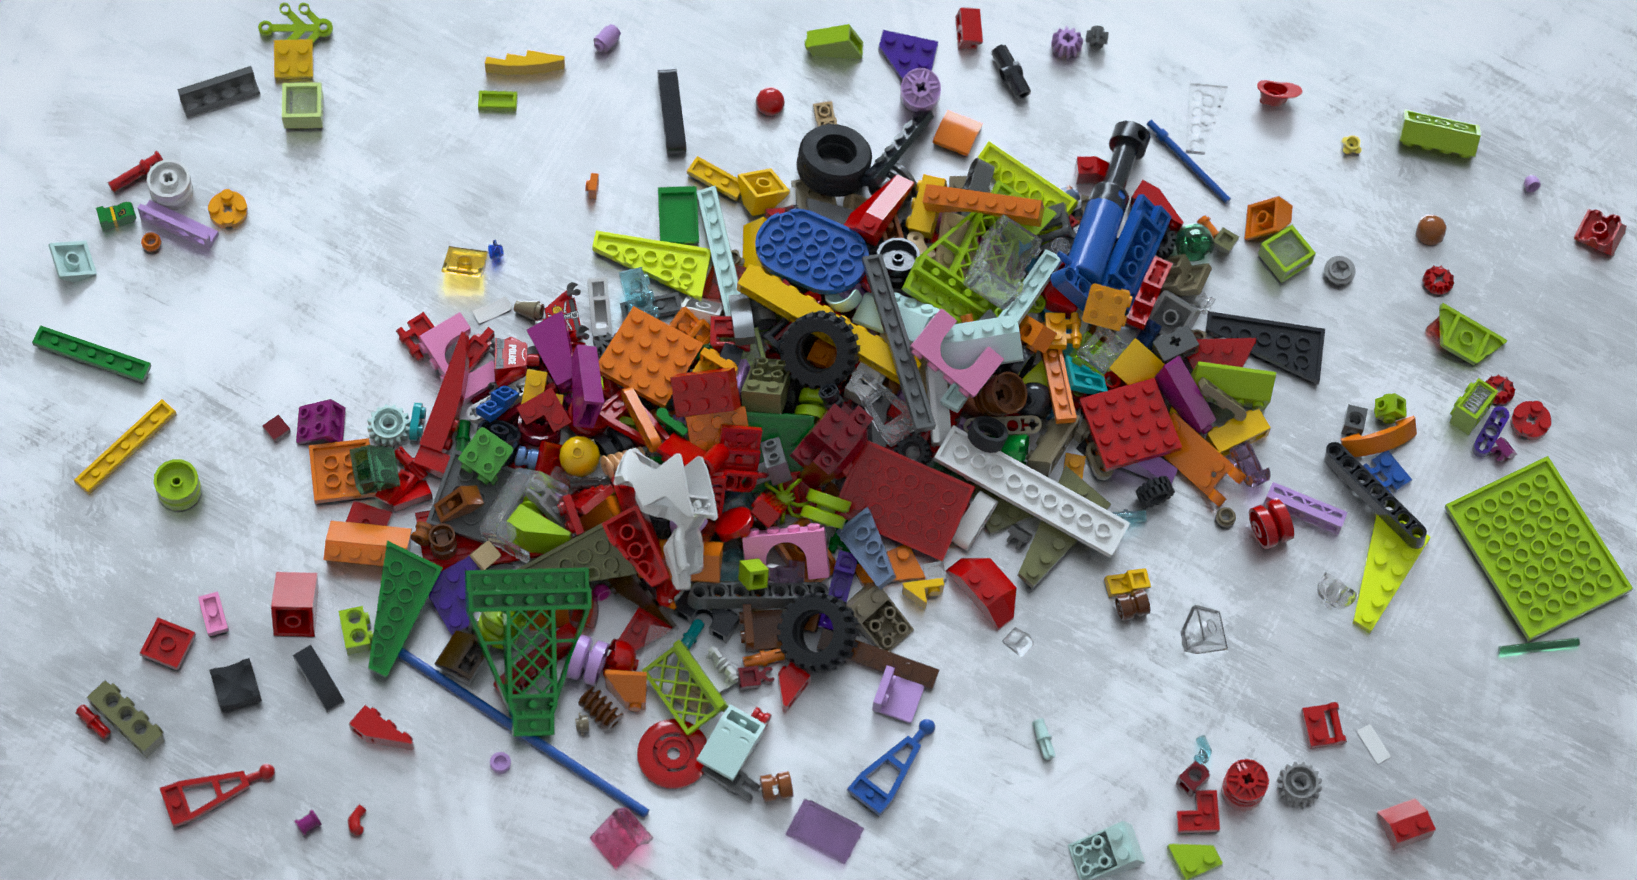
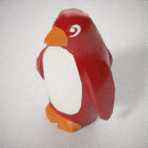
(668, 594)

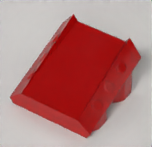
(1601, 231)

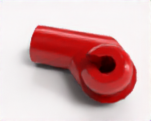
(354, 820)

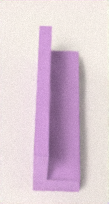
(178, 224)
(1306, 511)

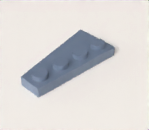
(868, 548)

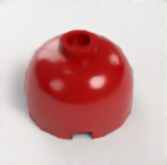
(621, 657)

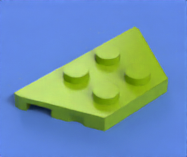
(1465, 336)

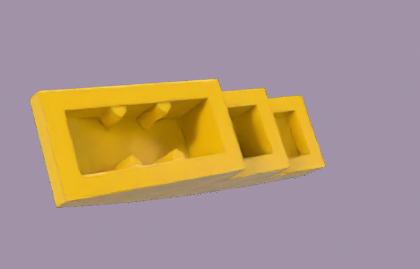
(532, 63)

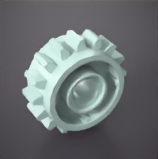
(385, 416)

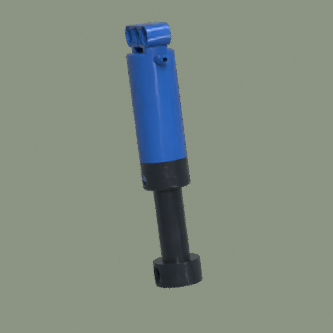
(1101, 216)

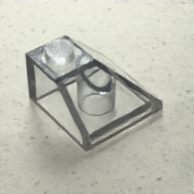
(1203, 631)

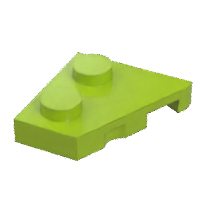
(1194, 859)

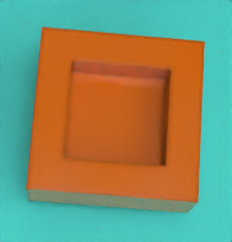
(592, 186)

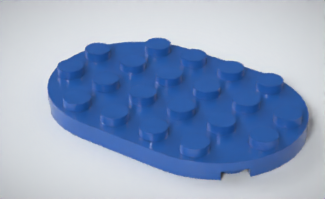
(811, 251)

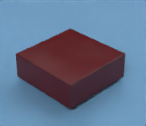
(276, 428)

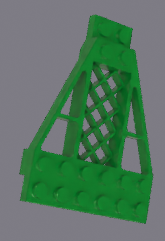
(528, 591)

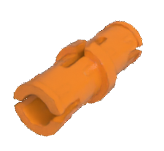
(763, 658)

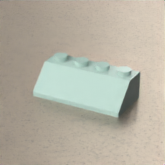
(914, 314)
(969, 339)

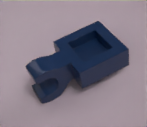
(1148, 336)

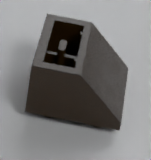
(462, 657)

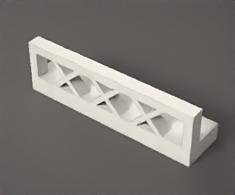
(935, 391)

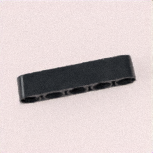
(671, 110)

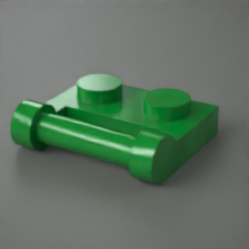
(672, 425)

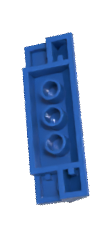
(1136, 247)

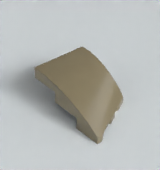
(1186, 278)

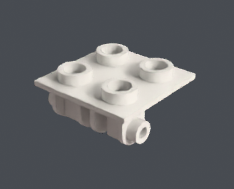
(718, 669)

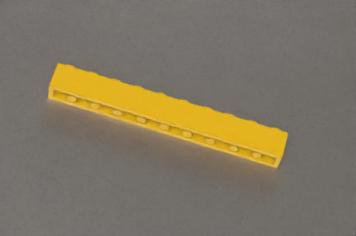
(792, 305)

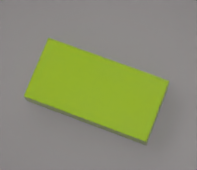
(497, 101)

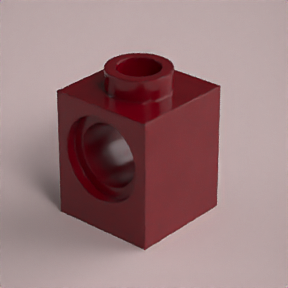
(1187, 784)

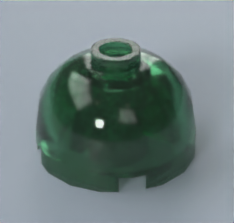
(1194, 241)

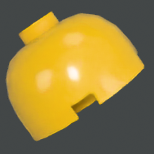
(579, 456)

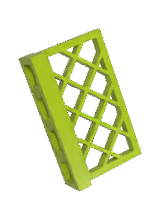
(699, 676)

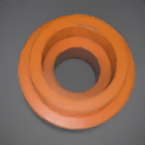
(151, 237)

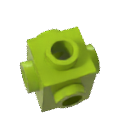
(1390, 408)

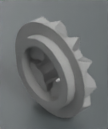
(1343, 264)

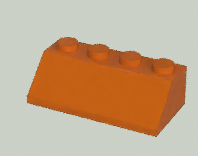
(362, 542)

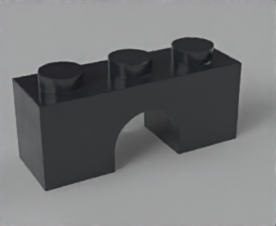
(723, 621)

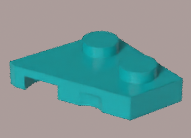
(1084, 379)

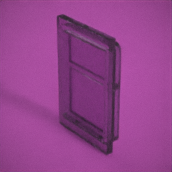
(824, 831)

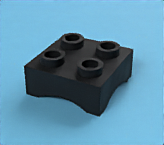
(235, 685)

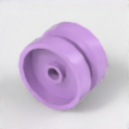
(591, 661)

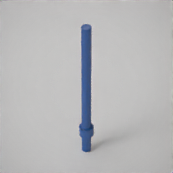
(1163, 136)

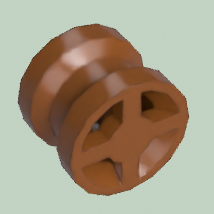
(421, 534)

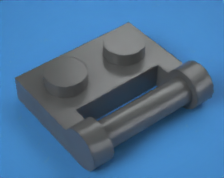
(1060, 218)

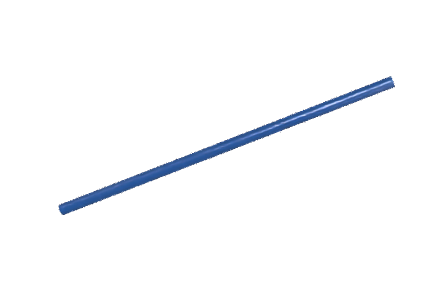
(534, 740)

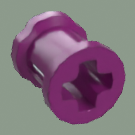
(307, 822)

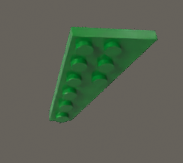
(402, 594)

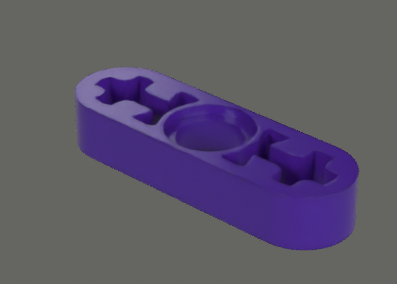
(1490, 423)

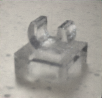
(561, 475)

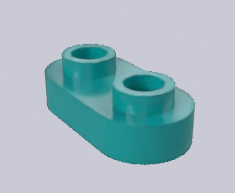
(416, 428)

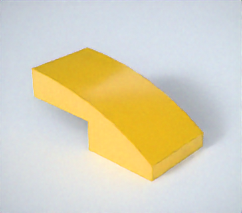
(1127, 582)

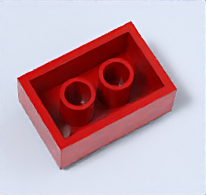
(705, 392)

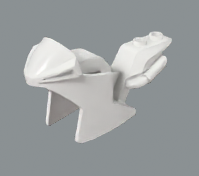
(676, 495)

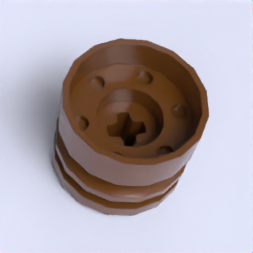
(1001, 395)

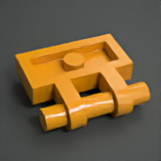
(1059, 324)

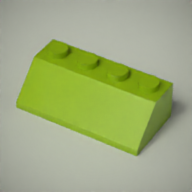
(1439, 133)
(1246, 385)

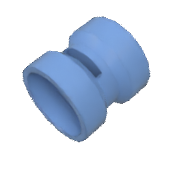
(531, 458)

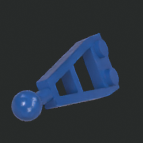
(872, 795)

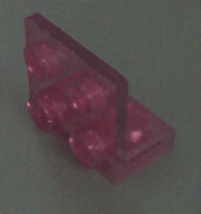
(620, 836)

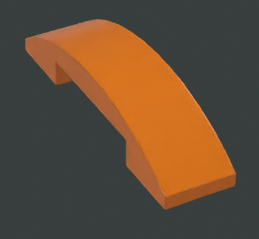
(1381, 440)

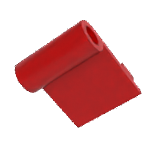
(713, 458)

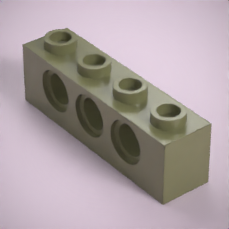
(144, 743)

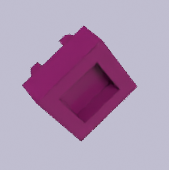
(1505, 448)

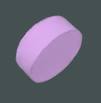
(500, 762)

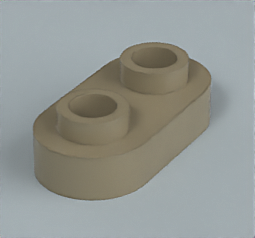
(1096, 463)

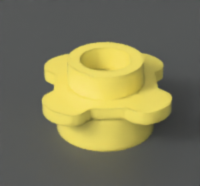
(1355, 141)

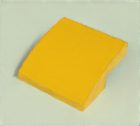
(1136, 364)

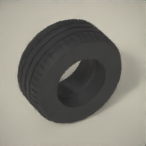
(838, 142)

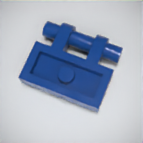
(1390, 470)

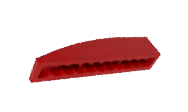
(449, 401)

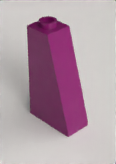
(554, 346)
(586, 386)
(1185, 396)

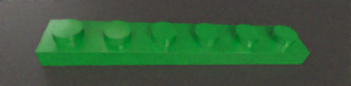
(91, 354)

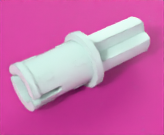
(1043, 739)

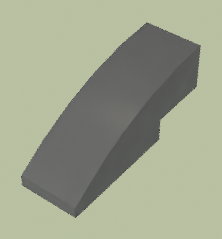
(741, 319)

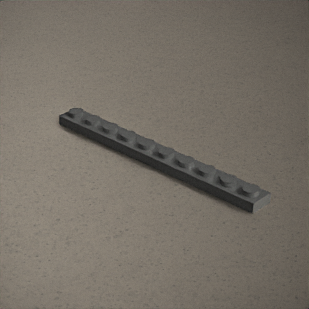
(898, 343)

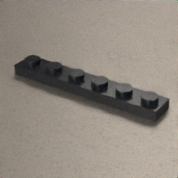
(897, 148)

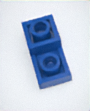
(500, 401)

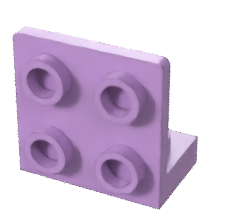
(897, 696)

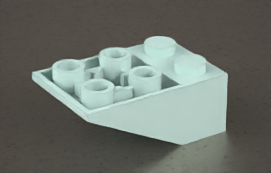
(731, 742)
(1107, 852)

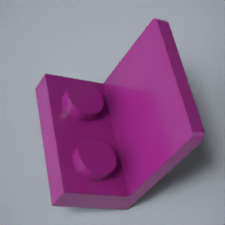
(321, 421)

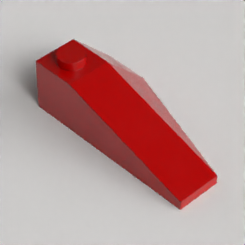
(877, 212)
(638, 543)

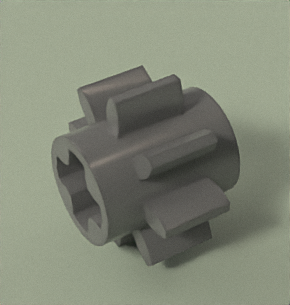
(1097, 37)

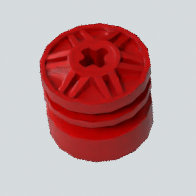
(1237, 793)

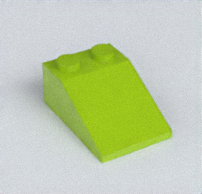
(536, 532)

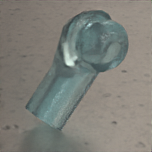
(1205, 750)

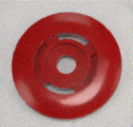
(654, 759)

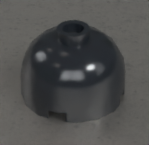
(1037, 402)

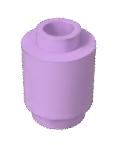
(606, 38)

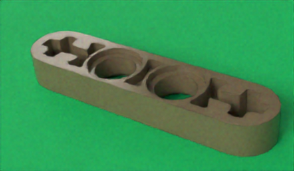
(1004, 420)

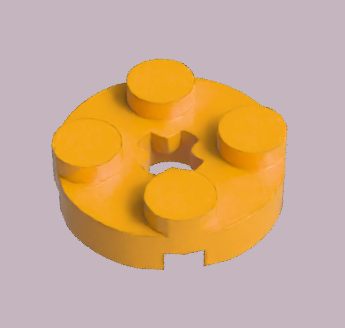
(225, 199)

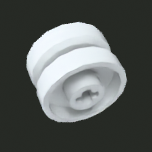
(170, 184)

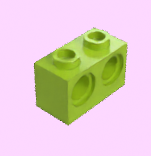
(352, 631)

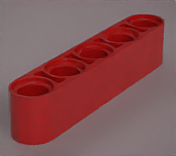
(562, 649)

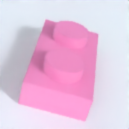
(213, 614)

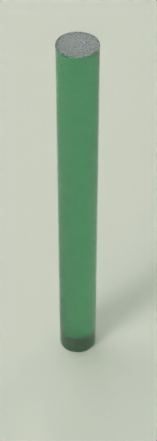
(1539, 645)

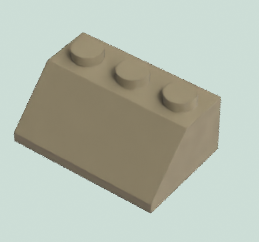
(1051, 446)

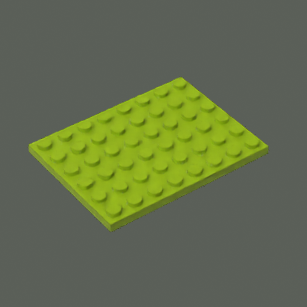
(1538, 548)

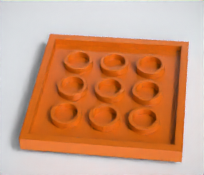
(647, 355)

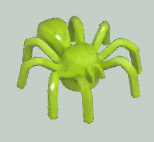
(787, 497)

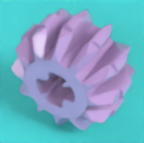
(1067, 42)

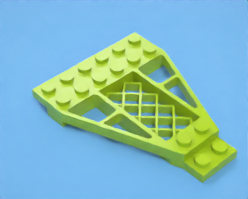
(941, 286)

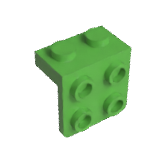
(485, 456)

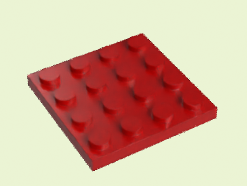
(1130, 424)

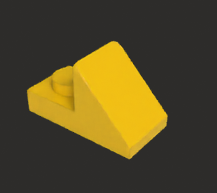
(917, 590)

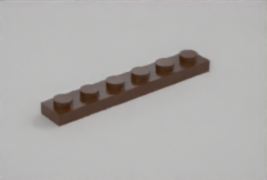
(880, 658)

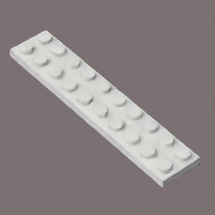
(1033, 493)

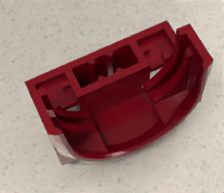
(836, 440)

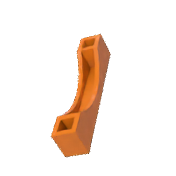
(950, 199)

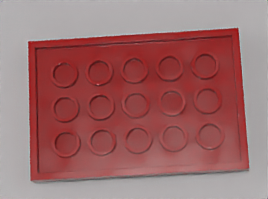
(906, 499)

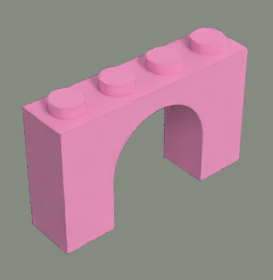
(437, 342)
(928, 346)
(809, 538)

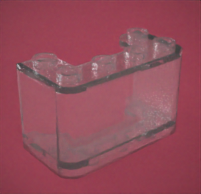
(1001, 262)

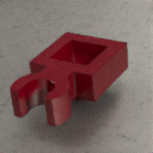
(751, 677)

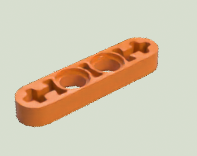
(641, 419)

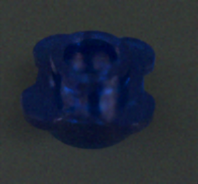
(495, 251)

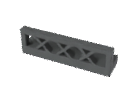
(217, 85)

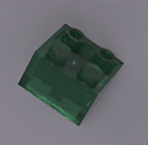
(374, 468)

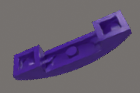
(840, 583)

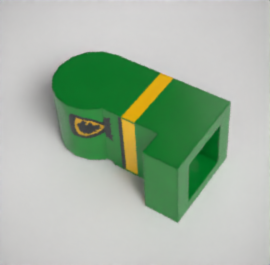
(116, 215)

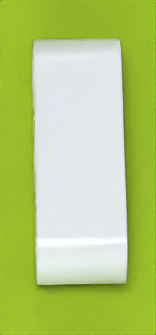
(974, 520)

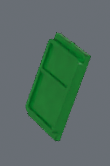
(678, 214)

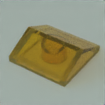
(465, 261)

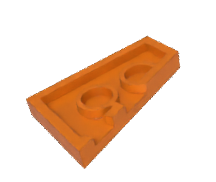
(903, 563)

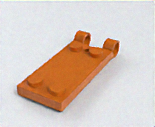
(1200, 459)

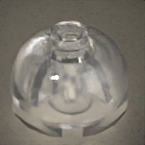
(1335, 593)

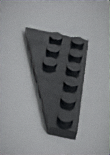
(1283, 344)

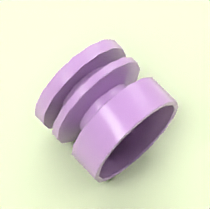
(920, 101)

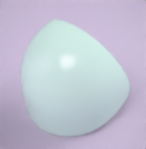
(844, 305)

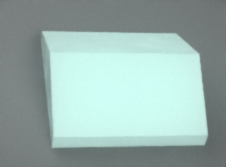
(72, 260)

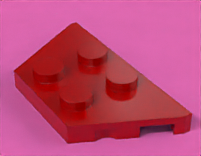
(1223, 351)

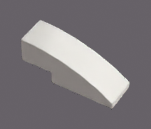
(599, 306)

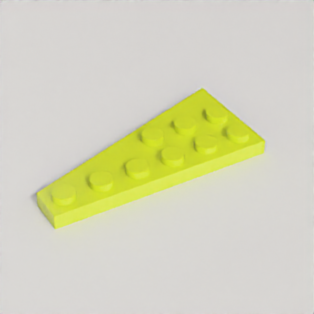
(1025, 180)
(666, 262)
(1385, 569)

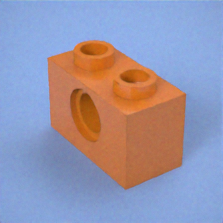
(1035, 335)

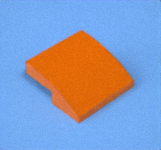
(957, 133)
(689, 324)

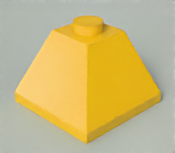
(761, 190)

